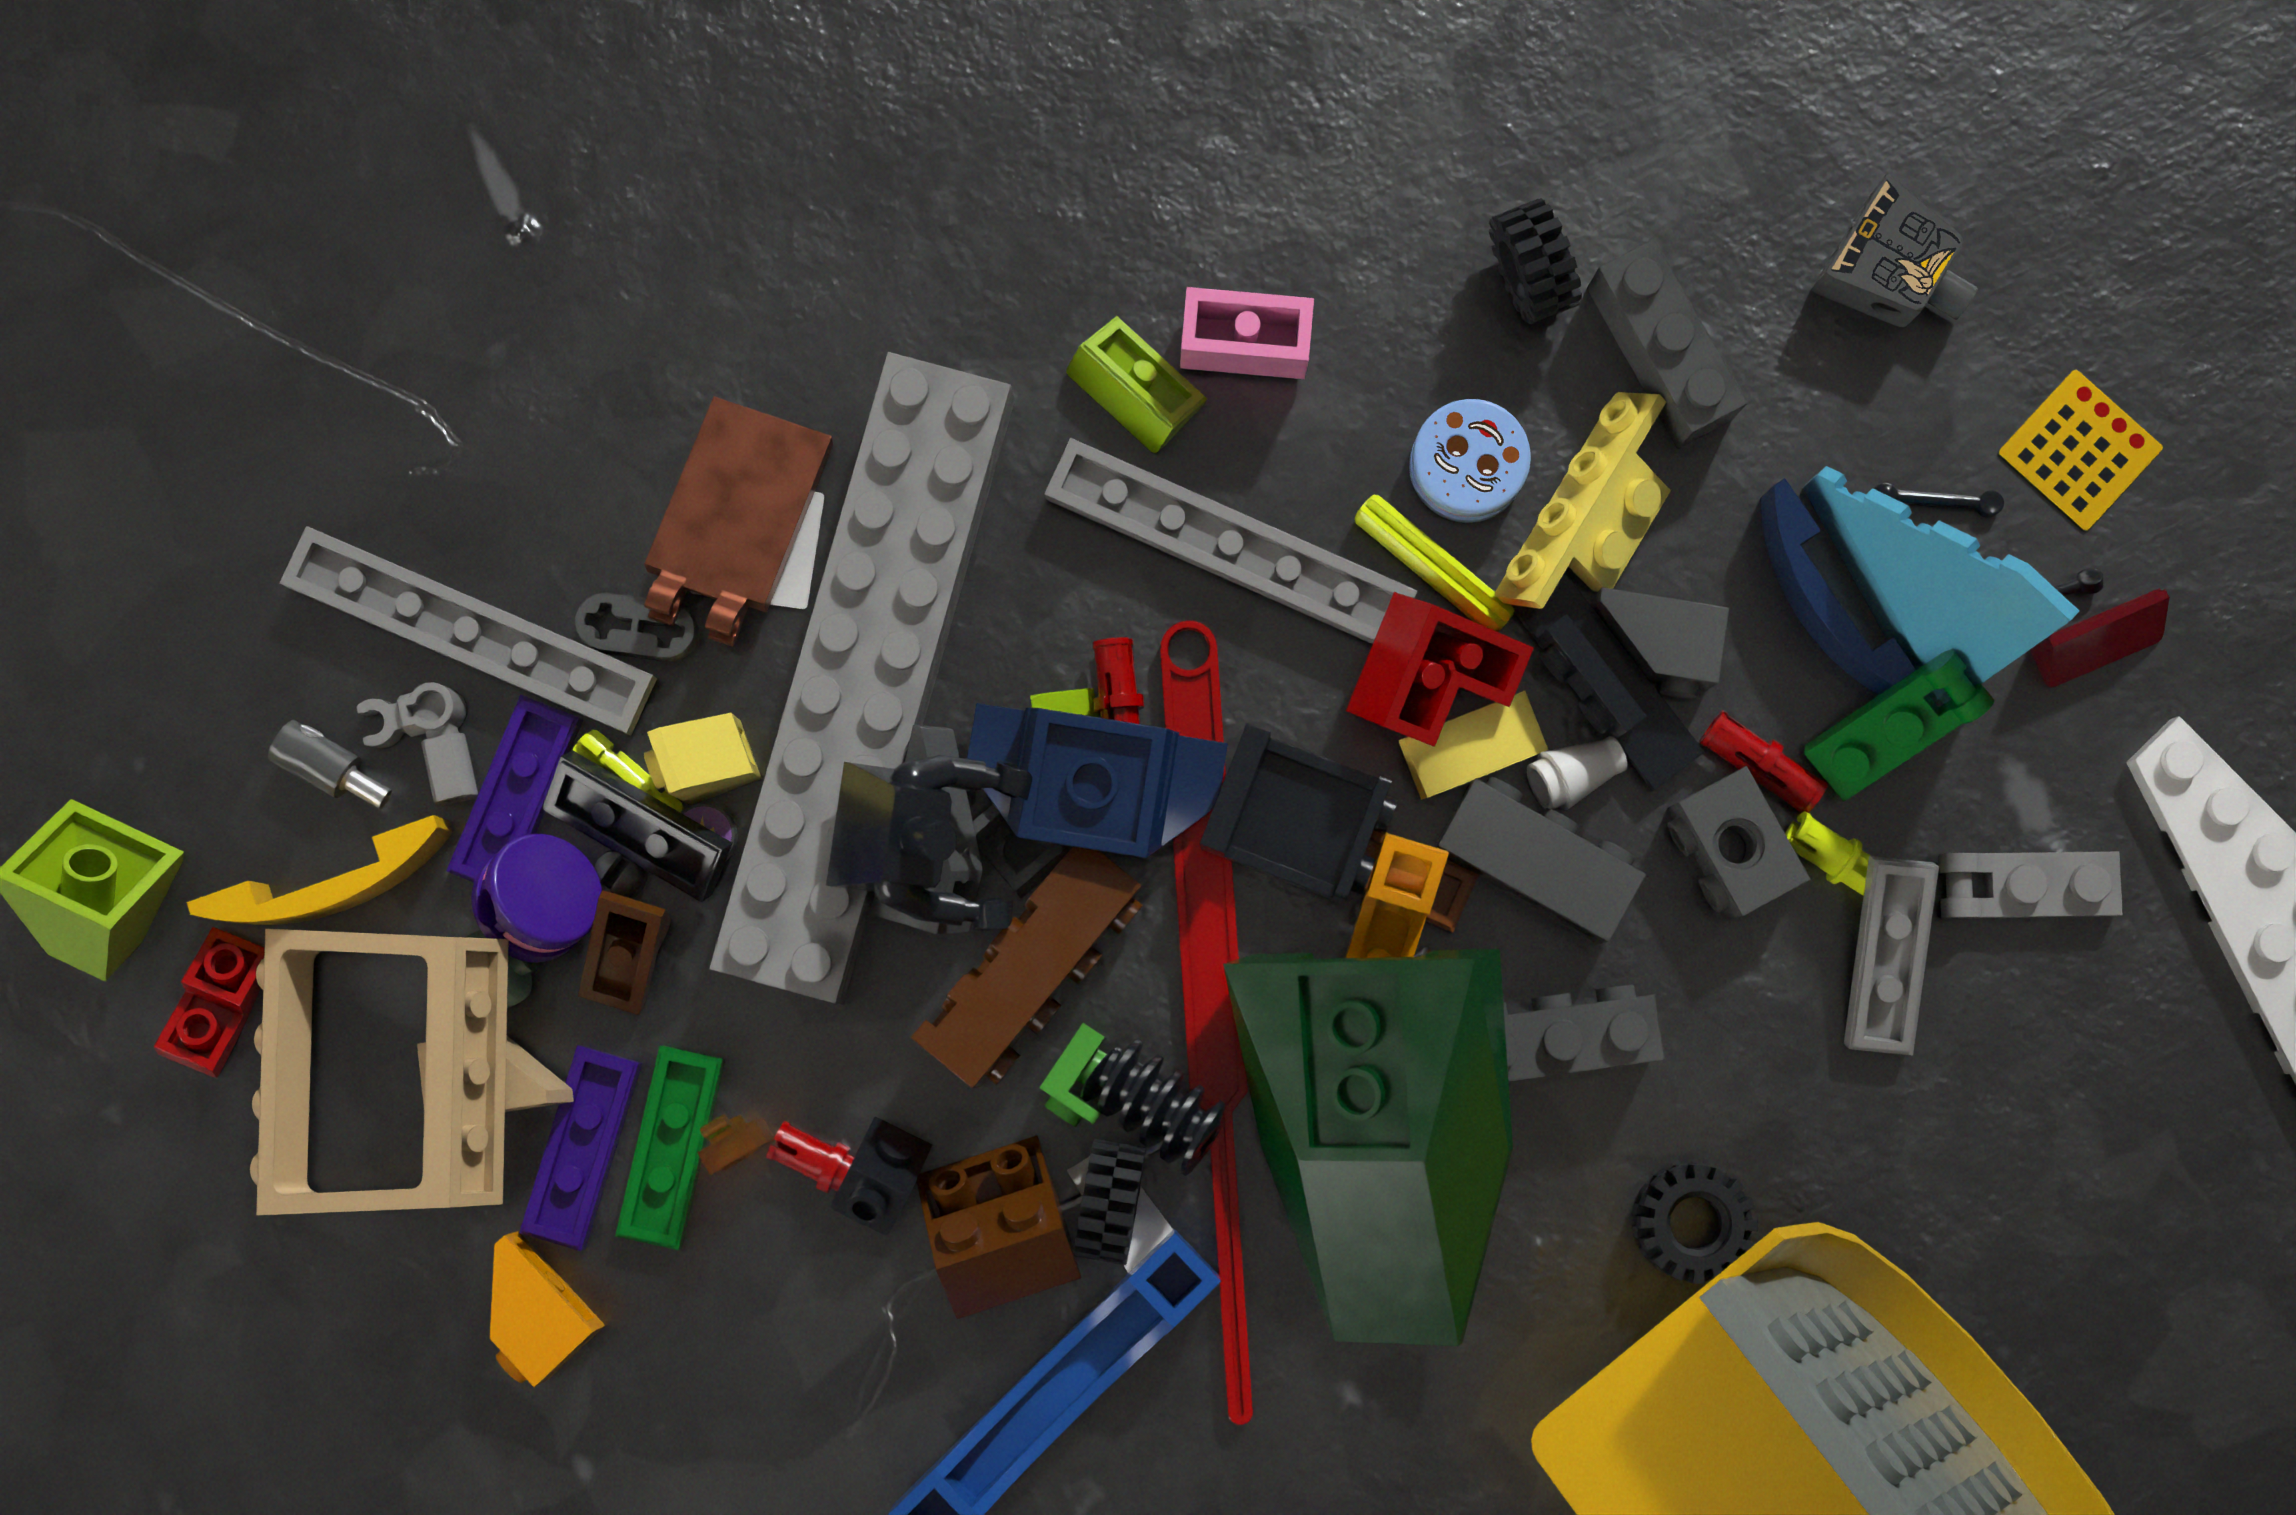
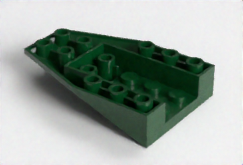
(1382, 1127)

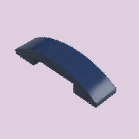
(1785, 530)

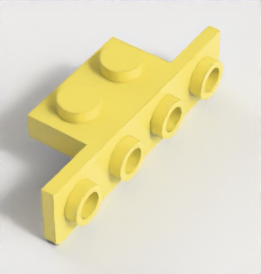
(1596, 510)

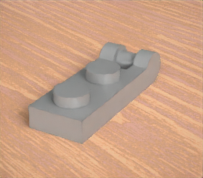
(2032, 885)

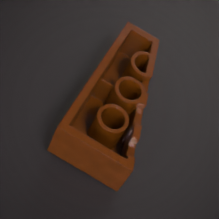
(1029, 966)

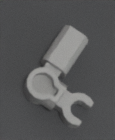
(439, 714)

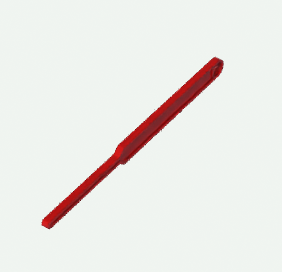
(1212, 1038)

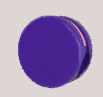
(537, 897)

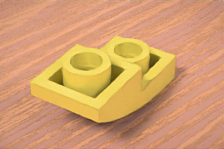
(1474, 746)

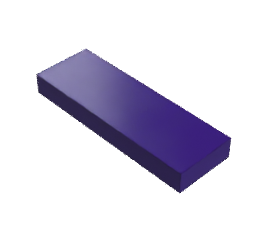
(515, 784)
(581, 1149)

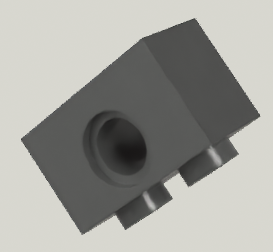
(1769, 861)

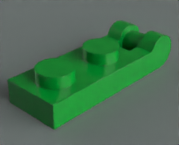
(1897, 725)

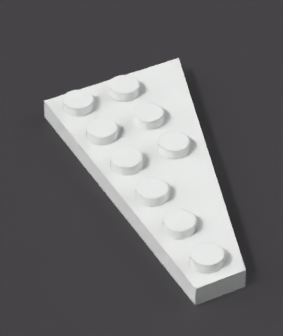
(2237, 861)

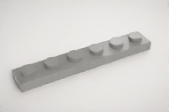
(1222, 540)
(468, 630)

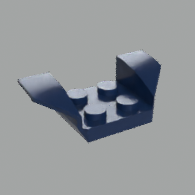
(1098, 778)

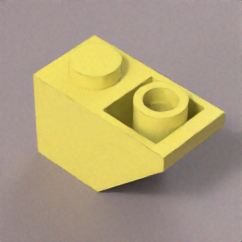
(701, 758)

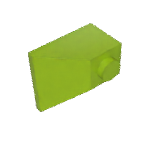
(89, 887)

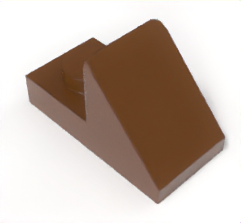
(622, 952)

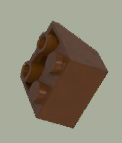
(996, 1227)

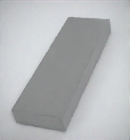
(1891, 955)

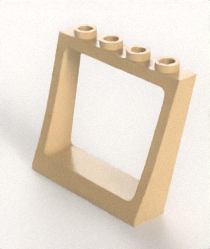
(461, 1072)

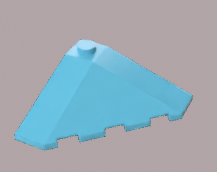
(1933, 584)

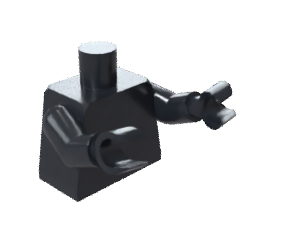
(898, 833)

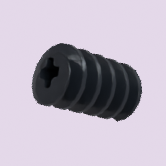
(1155, 1104)

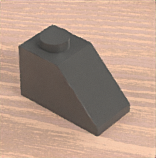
(1667, 638)

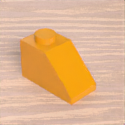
(534, 1313)

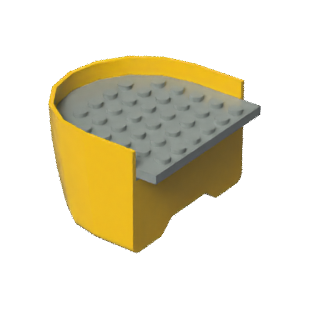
(1808, 1390)

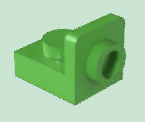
(1074, 1065)

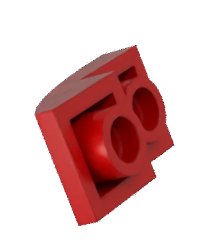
(215, 1003)

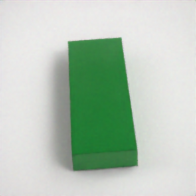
(667, 1146)

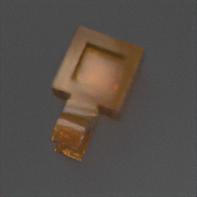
(732, 1141)

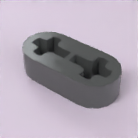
(633, 642)

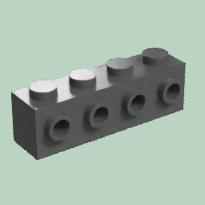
(1583, 1036)

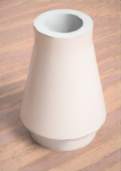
(1573, 772)

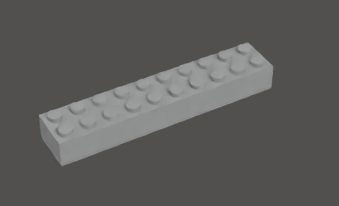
(864, 666)

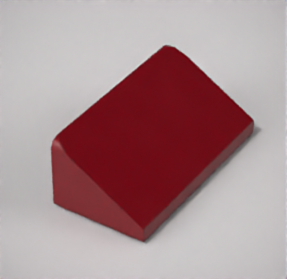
(2102, 638)

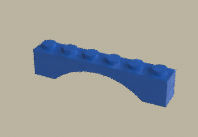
(1064, 1383)

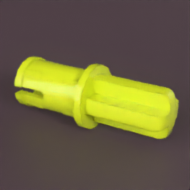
(1832, 853)

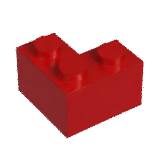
(1423, 661)

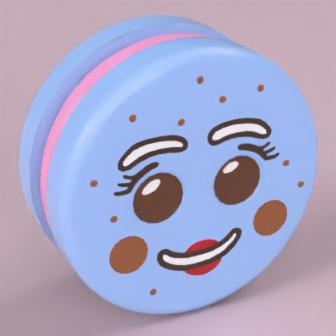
(1469, 460)

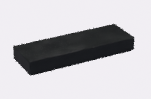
(637, 826)

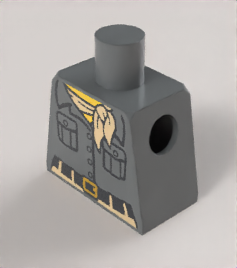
(1896, 260)

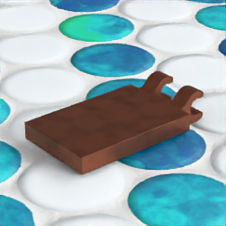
(734, 515)

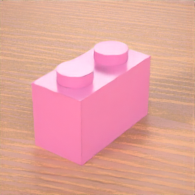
(1246, 333)

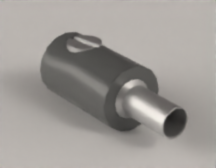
(324, 764)

